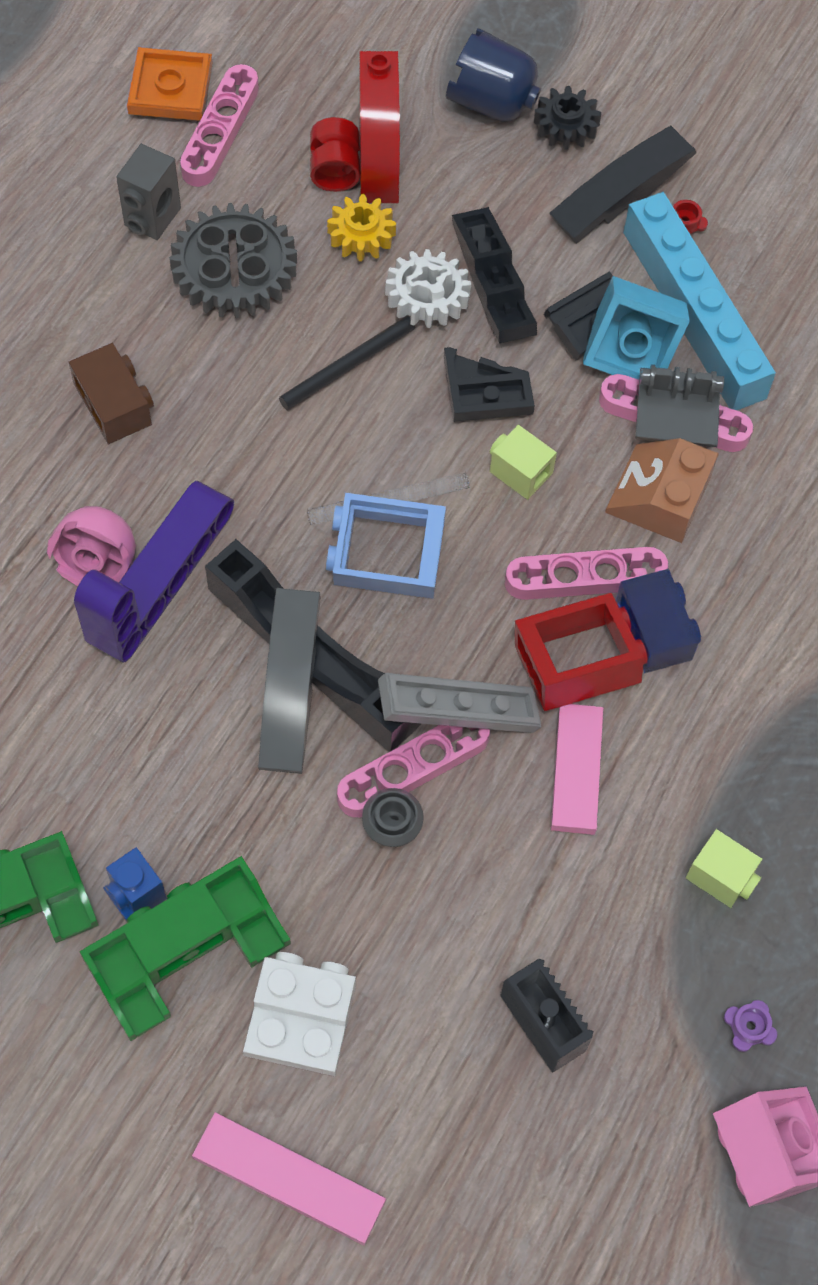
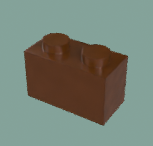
(111, 392)

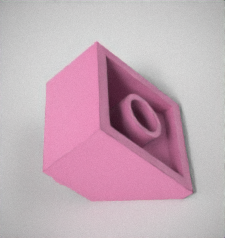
(771, 1143)

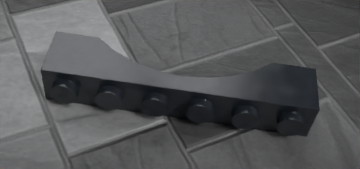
(351, 684)

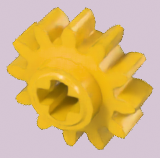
(361, 227)

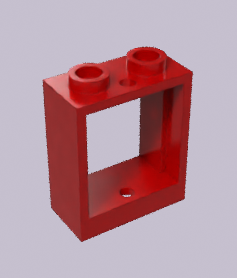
(588, 680)

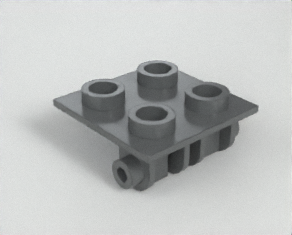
(678, 405)

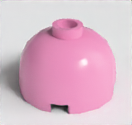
(90, 541)

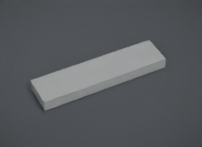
(458, 703)

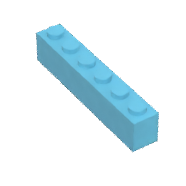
(715, 324)

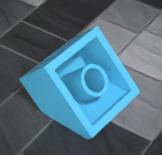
(635, 329)

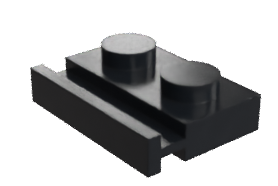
(576, 314)

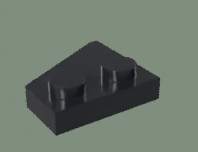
(486, 388)

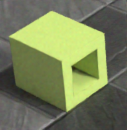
(522, 461)
(725, 869)

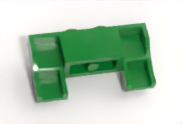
(45, 880)
(178, 933)

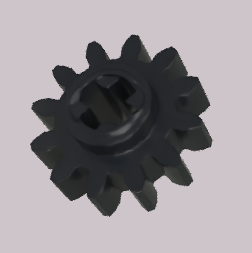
(567, 117)

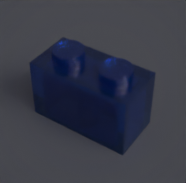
(660, 619)

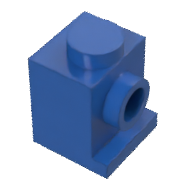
(133, 884)

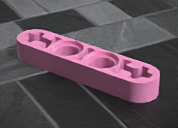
(215, 123)
(625, 409)
(584, 565)
(410, 759)

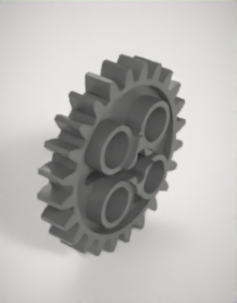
(205, 254)

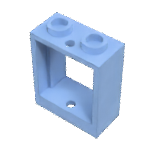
(391, 511)

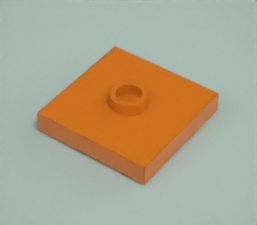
(169, 84)

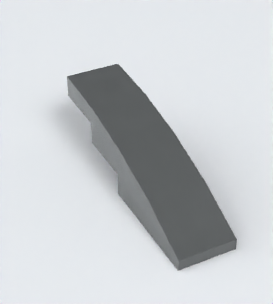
(289, 681)

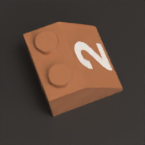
(663, 486)

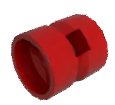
(334, 154)

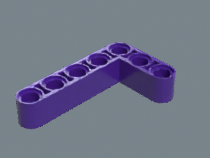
(122, 613)

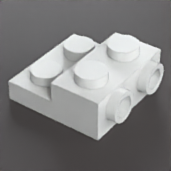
(300, 1013)

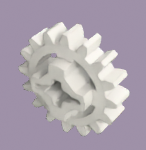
(427, 288)

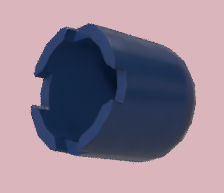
(494, 78)

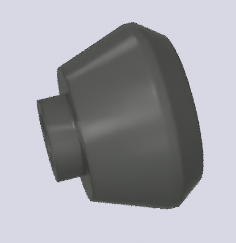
(392, 817)

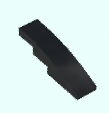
(621, 182)
(494, 275)

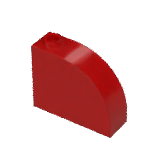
(379, 125)

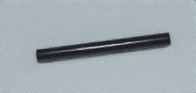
(346, 363)

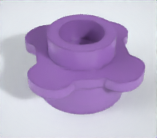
(759, 1015)

